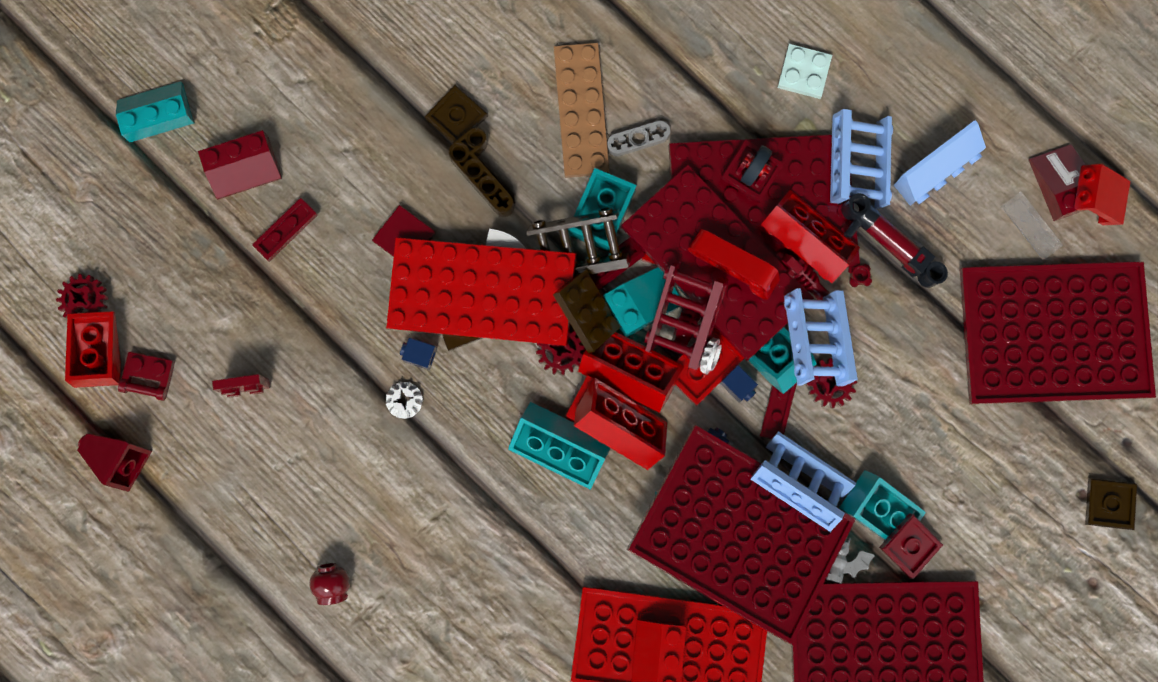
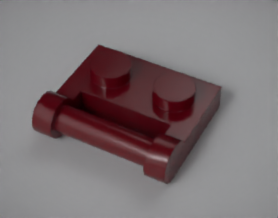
(146, 368)

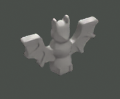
(841, 565)

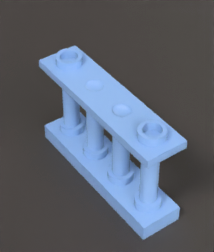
(842, 167)
(839, 338)
(794, 493)

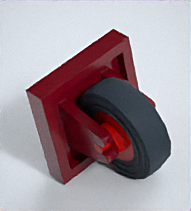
(752, 170)

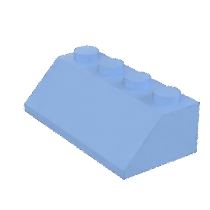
(941, 164)

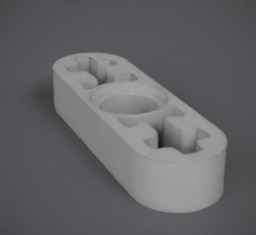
(656, 139)

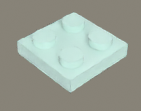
(804, 71)

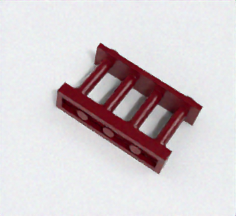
(708, 312)

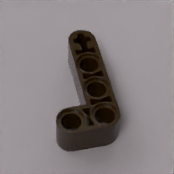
(484, 177)

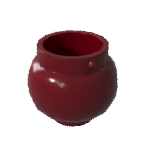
(329, 584)

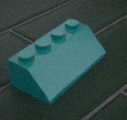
(558, 445)

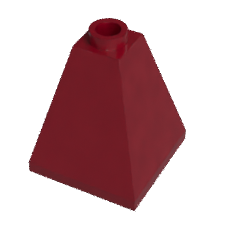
(113, 460)

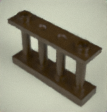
(594, 263)

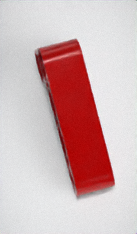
(736, 262)

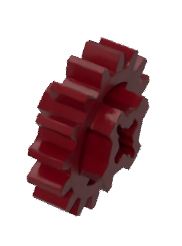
(71, 300)
(557, 361)
(827, 393)

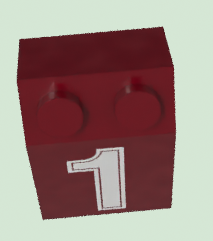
(1058, 179)

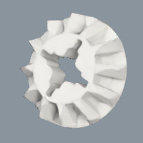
(710, 356)
(413, 406)

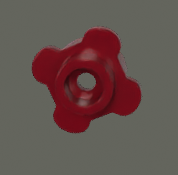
(864, 270)

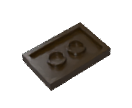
(586, 311)

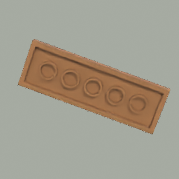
(581, 109)

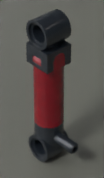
(915, 260)

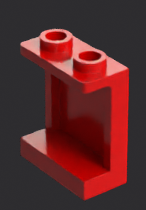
(1102, 193)

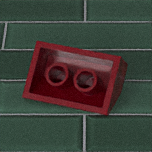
(240, 164)

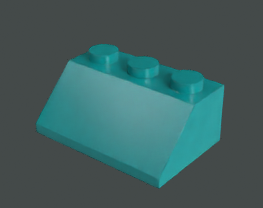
(153, 112)

